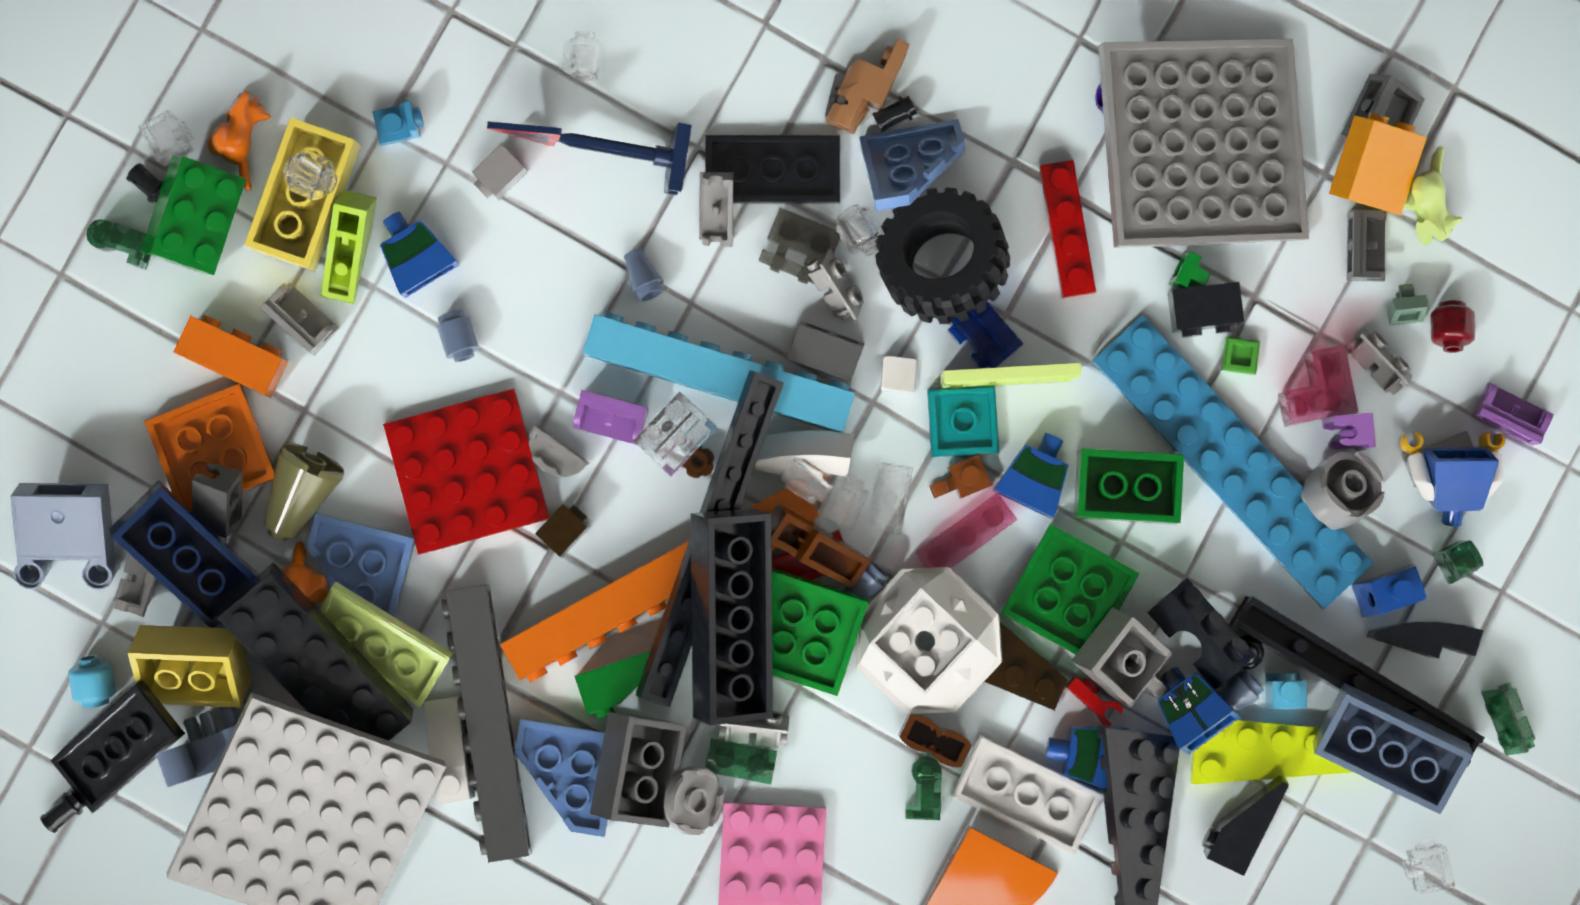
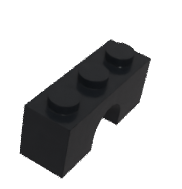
(1190, 611)

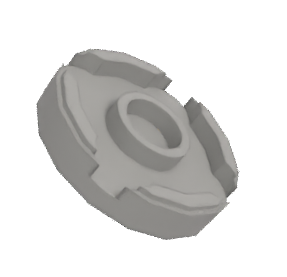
(693, 800)

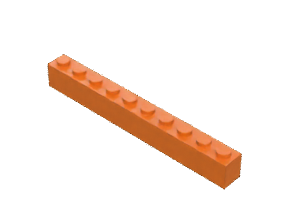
(614, 605)

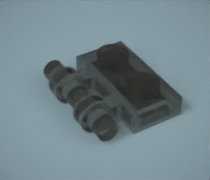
(801, 236)

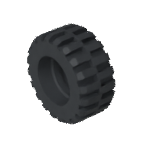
(934, 216)

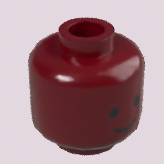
(1452, 326)

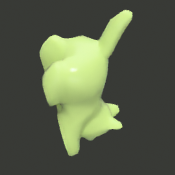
(1429, 203)

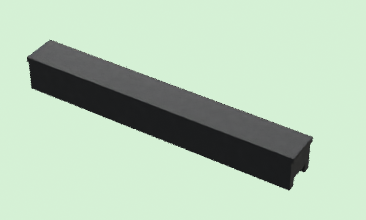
(1335, 666)

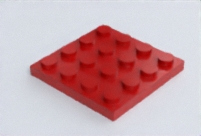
(466, 471)

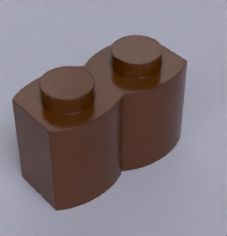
(943, 743)

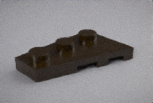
(1026, 672)

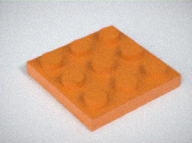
(207, 432)

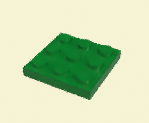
(1067, 589)
(813, 631)

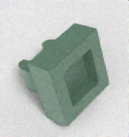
(1407, 307)

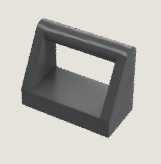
(1377, 96)

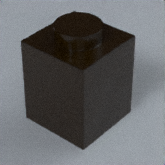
(563, 529)

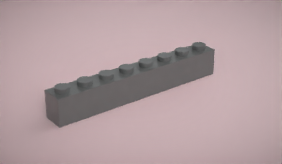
(488, 723)

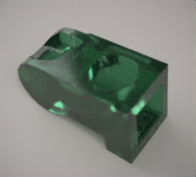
(112, 236)
(1458, 560)
(927, 778)

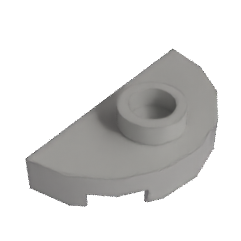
(553, 455)

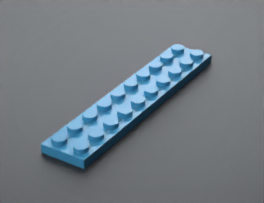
(1230, 461)

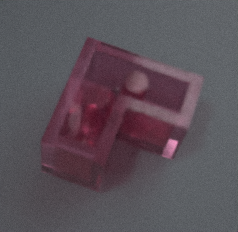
(1329, 390)

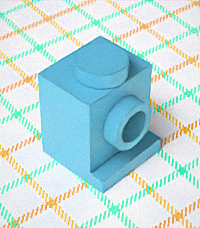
(1285, 691)

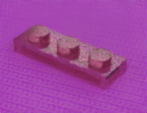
(967, 534)

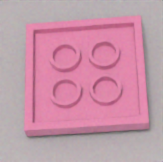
(771, 854)

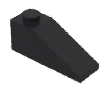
(1242, 830)

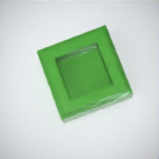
(1240, 356)

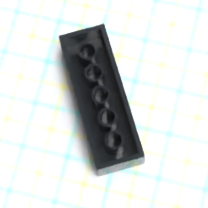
(731, 616)
(312, 656)

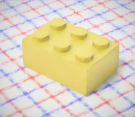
(191, 665)

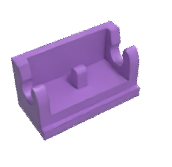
(1512, 415)
(609, 417)
(1355, 429)

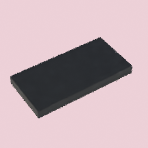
(778, 167)
(117, 746)

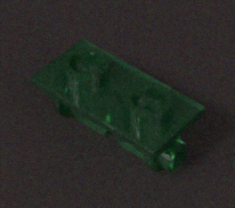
(1513, 734)
(741, 761)

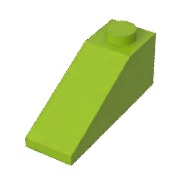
(347, 245)

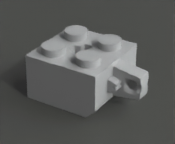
(1123, 658)

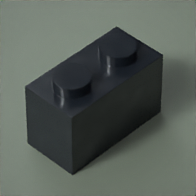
(1206, 308)

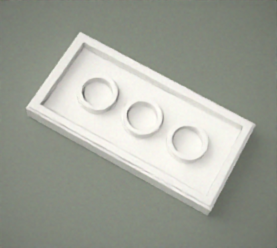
(1027, 794)

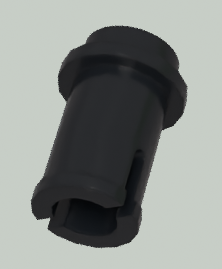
(895, 113)
(145, 182)
(62, 811)

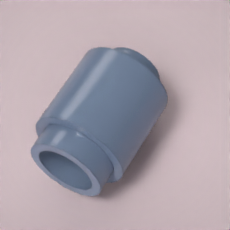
(457, 336)

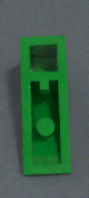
(610, 684)

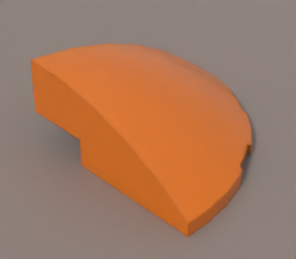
(990, 874)

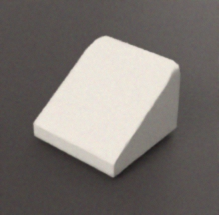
(898, 374)

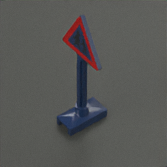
(670, 157)

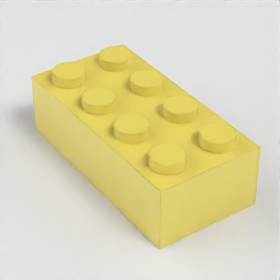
(288, 223)

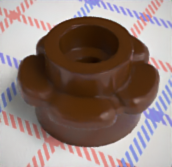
(706, 465)

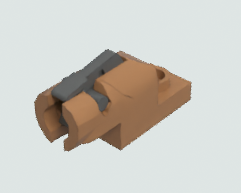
(863, 87)

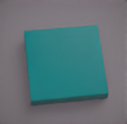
(963, 421)

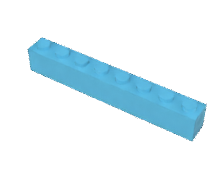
(714, 372)

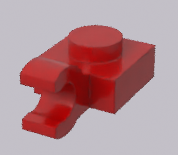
(1086, 693)

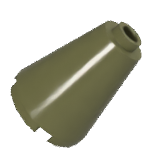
(299, 489)

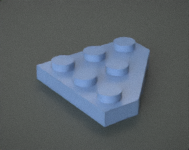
(909, 160)
(362, 559)
(565, 769)

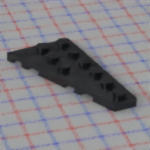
(1138, 808)

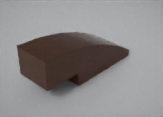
(816, 547)

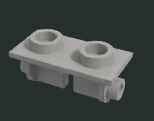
(844, 297)
(1373, 350)
(135, 594)
(769, 731)

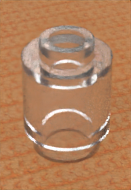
(806, 480)

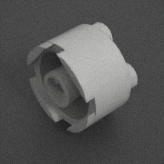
(1343, 489)

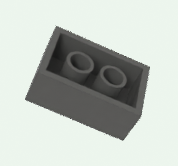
(636, 768)

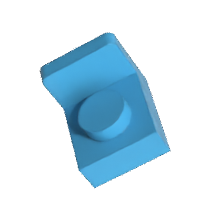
(398, 123)

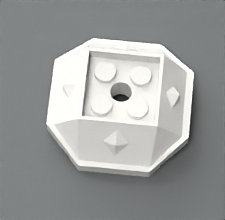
(964, 635)

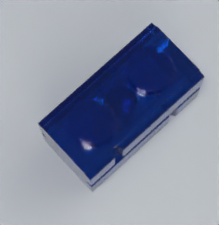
(986, 336)

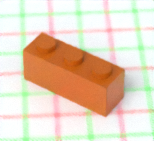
(231, 354)

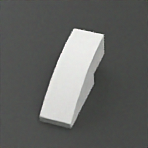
(824, 449)

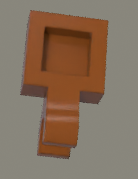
(965, 478)

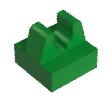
(1189, 272)

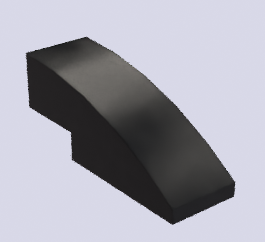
(1429, 637)

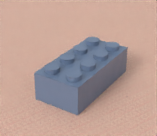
(1392, 748)

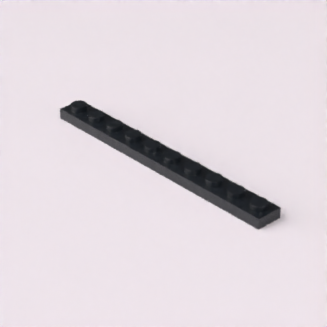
(723, 493)

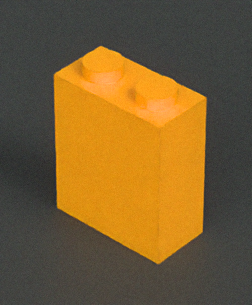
(1378, 163)

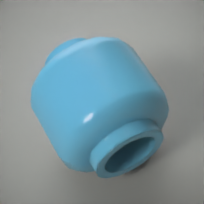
(92, 681)

